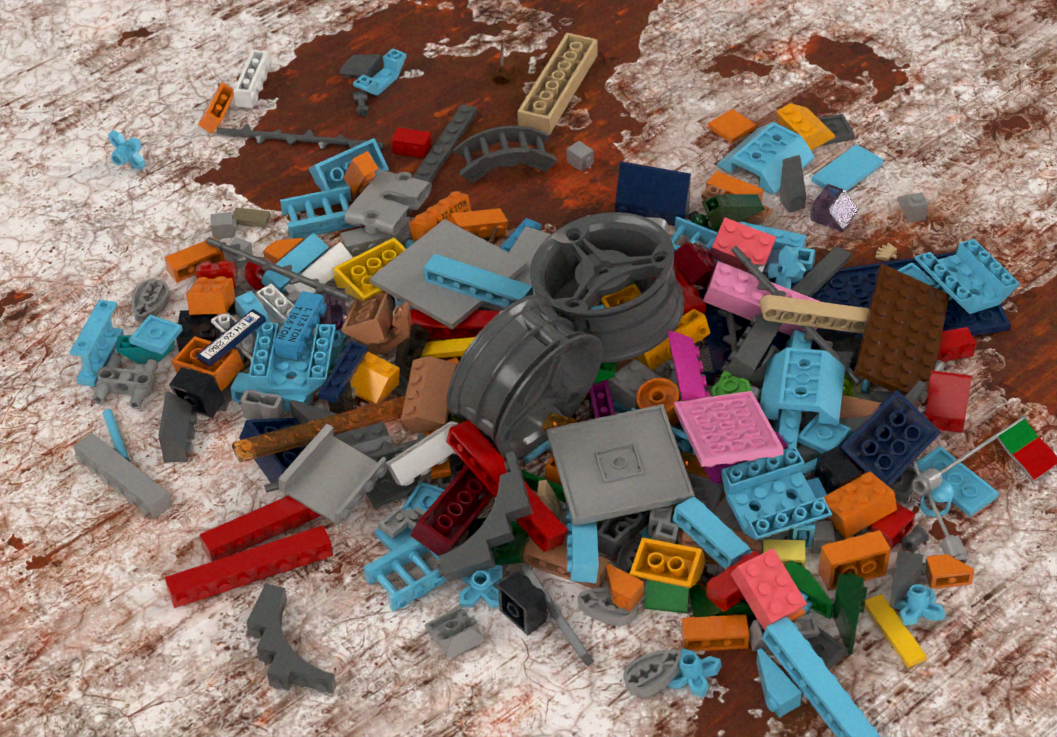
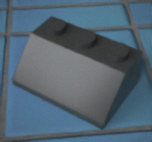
(176, 429)
(367, 439)

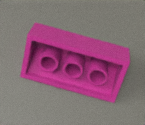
(687, 367)

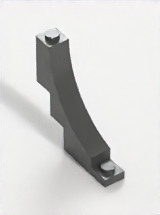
(476, 553)

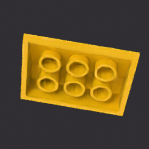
(355, 273)

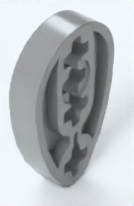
(141, 303)
(597, 608)
(660, 662)

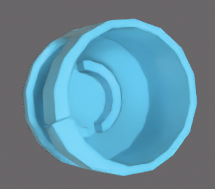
(943, 493)

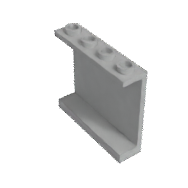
(331, 476)

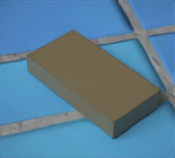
(251, 217)

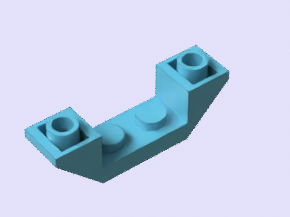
(393, 63)

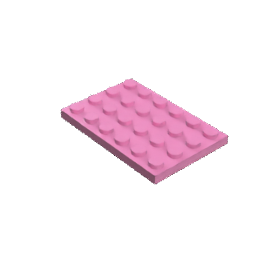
(728, 429)

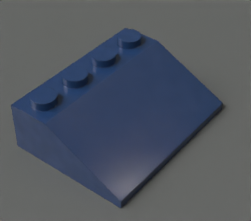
(653, 192)
(889, 439)
(277, 463)

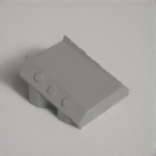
(455, 632)

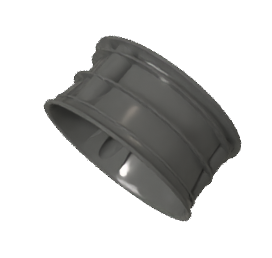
(604, 257)
(520, 372)

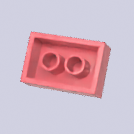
(752, 242)
(768, 588)

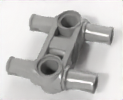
(125, 381)

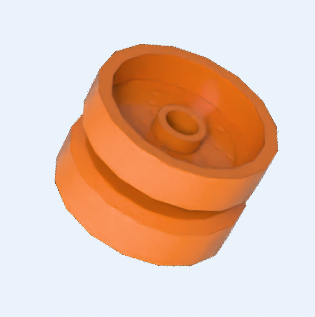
(658, 392)

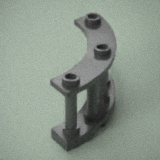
(507, 156)

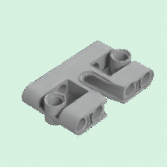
(385, 202)

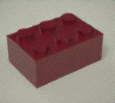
(695, 263)

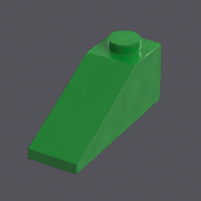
(807, 584)

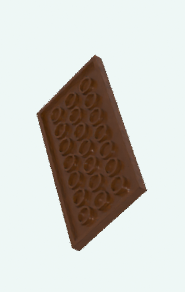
(901, 332)

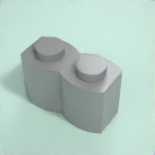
(261, 406)

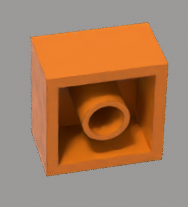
(210, 296)

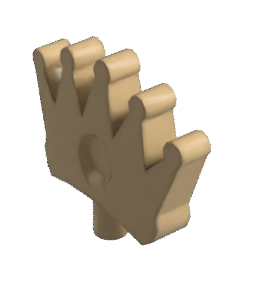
(886, 252)

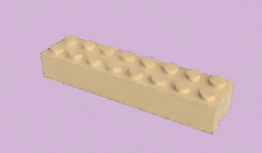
(558, 83)

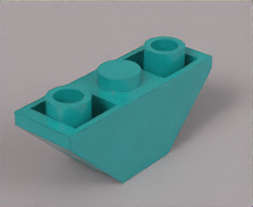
(138, 353)

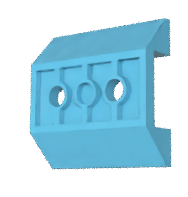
(770, 154)
(971, 276)
(310, 369)
(819, 381)
(766, 485)

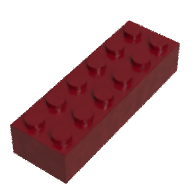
(452, 513)

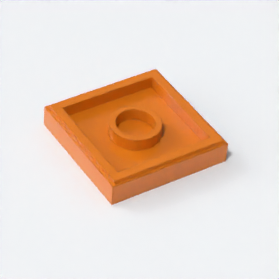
(731, 126)

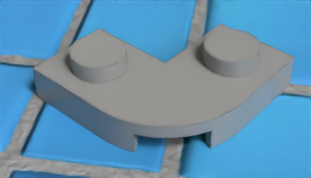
(399, 520)

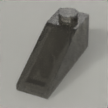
(411, 349)

